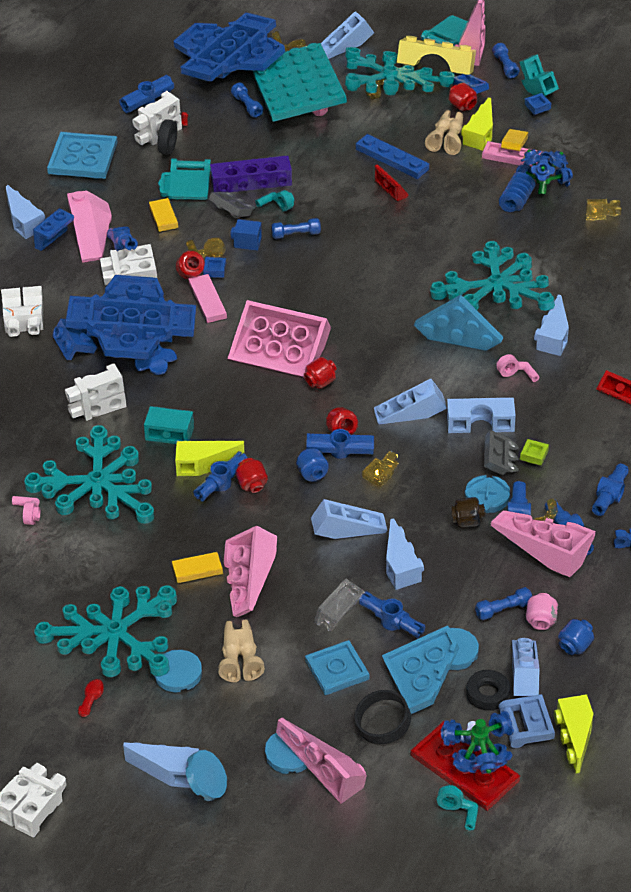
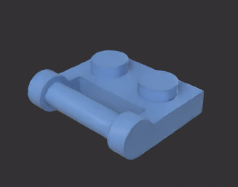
(534, 717)

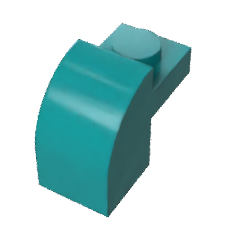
(537, 80)

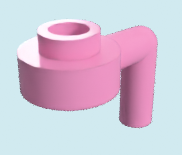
(509, 365)
(31, 511)

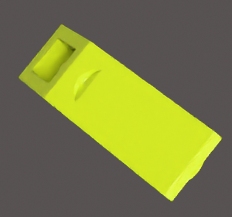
(479, 127)
(196, 457)
(576, 722)

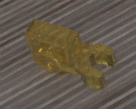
(599, 209)
(380, 470)

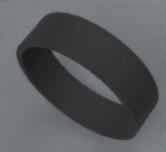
(377, 696)

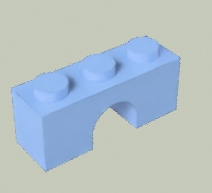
(496, 411)

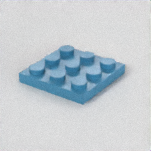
(82, 155)

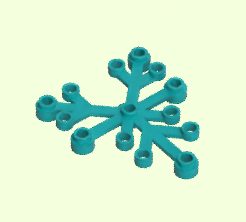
(390, 74)
(497, 282)
(96, 479)
(115, 630)

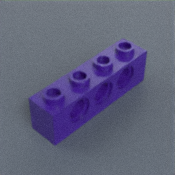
(251, 174)

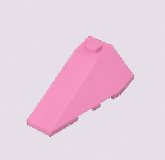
(475, 31)
(89, 223)
(554, 545)
(248, 562)
(330, 766)

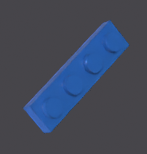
(392, 156)

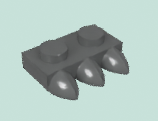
(234, 205)
(499, 453)

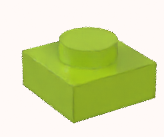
(534, 452)

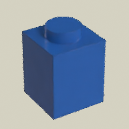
(247, 234)

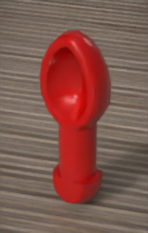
(93, 692)

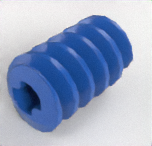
(517, 192)

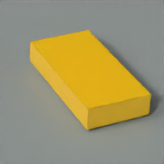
(514, 140)
(163, 214)
(197, 567)

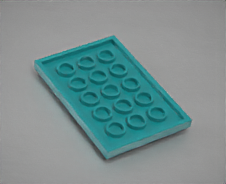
(299, 83)

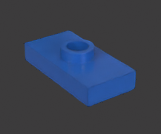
(474, 82)

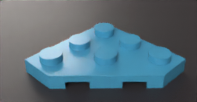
(460, 325)
(422, 667)

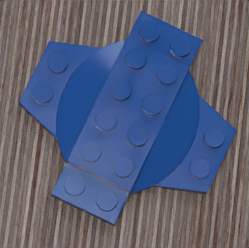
(222, 50)
(131, 317)

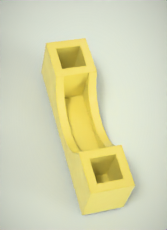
(460, 58)

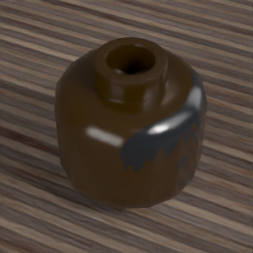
(468, 512)

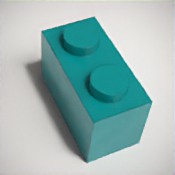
(168, 425)

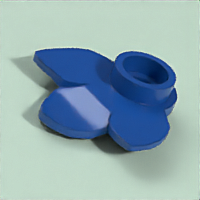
(157, 362)

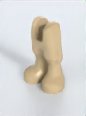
(452, 142)
(241, 643)

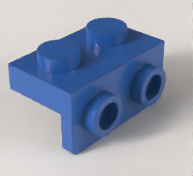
(51, 228)
(72, 340)

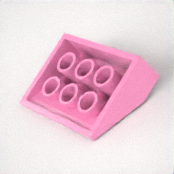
(278, 338)

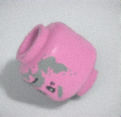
(542, 611)

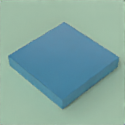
(337, 667)

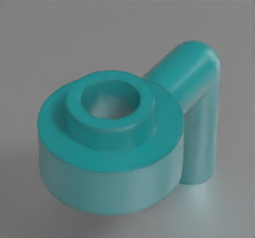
(284, 200)
(451, 798)

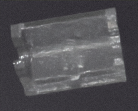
(338, 604)

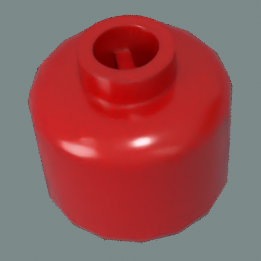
(463, 97)
(195, 261)
(320, 373)
(342, 419)
(251, 475)

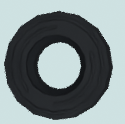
(167, 137)
(487, 677)

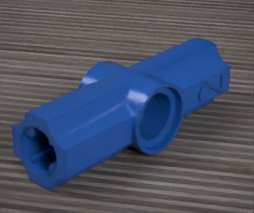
(146, 93)
(341, 443)

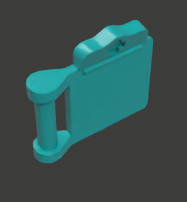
(448, 29)
(186, 183)

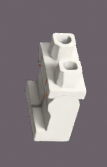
(153, 115)
(129, 262)
(26, 317)
(96, 394)
(30, 798)

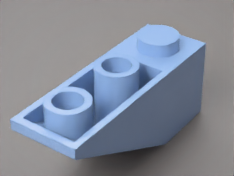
(23, 213)
(554, 330)
(412, 404)
(401, 562)
(525, 667)
(160, 761)

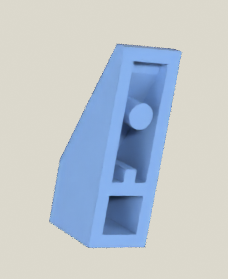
(350, 33)
(344, 521)

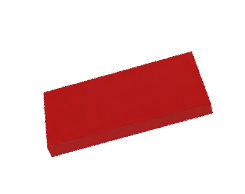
(479, 787)

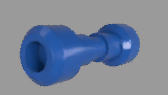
(510, 68)
(254, 108)
(312, 226)
(486, 609)

